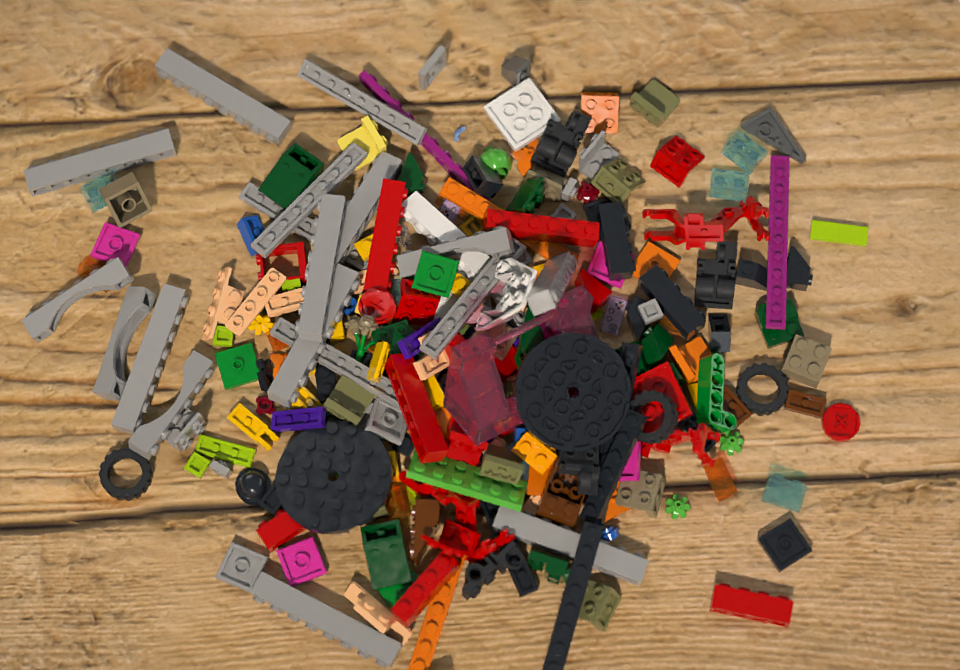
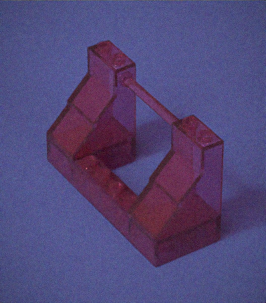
(473, 382)

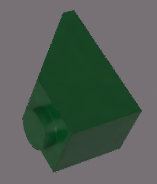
(412, 176)
(655, 343)

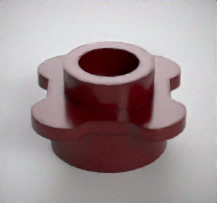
(260, 405)

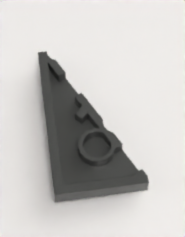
(770, 130)

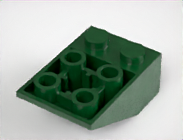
(291, 176)
(528, 196)
(527, 339)
(386, 554)

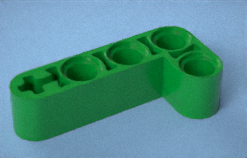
(711, 395)

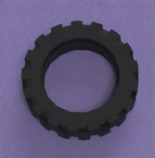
(773, 373)
(670, 417)
(135, 491)

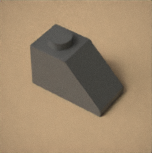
(516, 70)

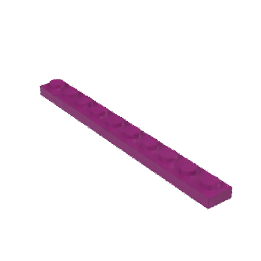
(429, 144)
(778, 243)

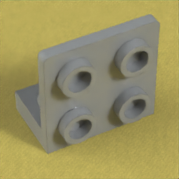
(596, 156)
(186, 430)

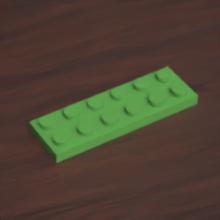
(465, 479)

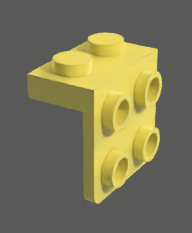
(367, 139)

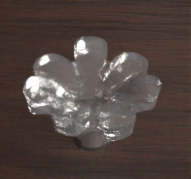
(404, 237)

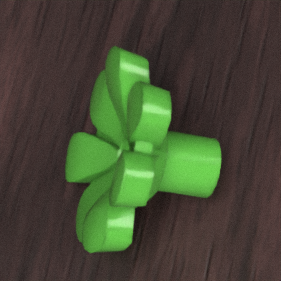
(731, 446)
(674, 509)

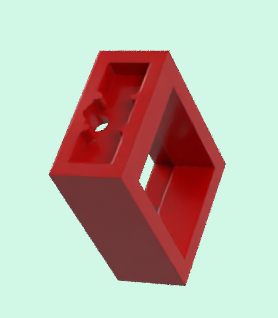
(286, 249)

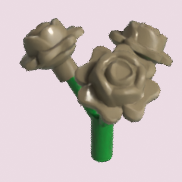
(365, 324)

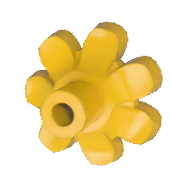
(261, 323)

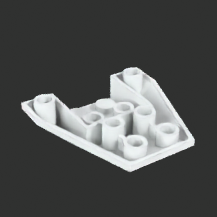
(518, 282)

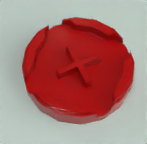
(378, 304)
(840, 422)

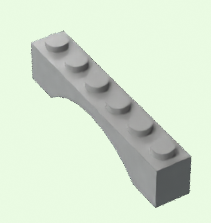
(494, 243)
(134, 308)
(44, 320)
(149, 436)

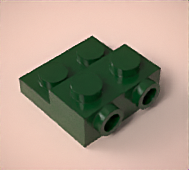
(777, 337)
(555, 569)

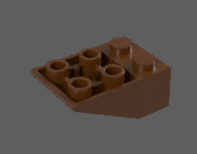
(560, 499)
(427, 522)

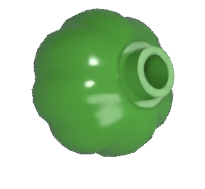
(497, 160)

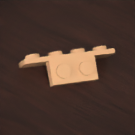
(255, 302)
(224, 304)
(377, 614)

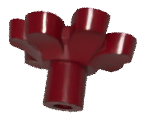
(587, 192)

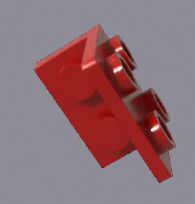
(676, 160)
(415, 305)
(454, 540)

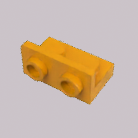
(534, 452)

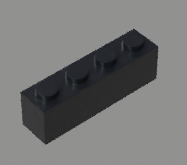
(615, 241)
(672, 302)

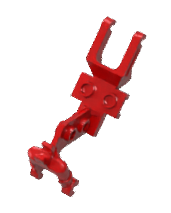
(697, 231)
(696, 437)
(464, 513)

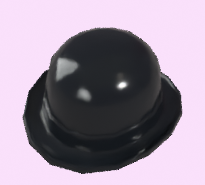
(252, 485)

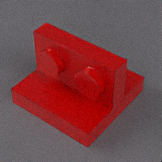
(461, 446)

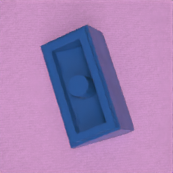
(250, 229)

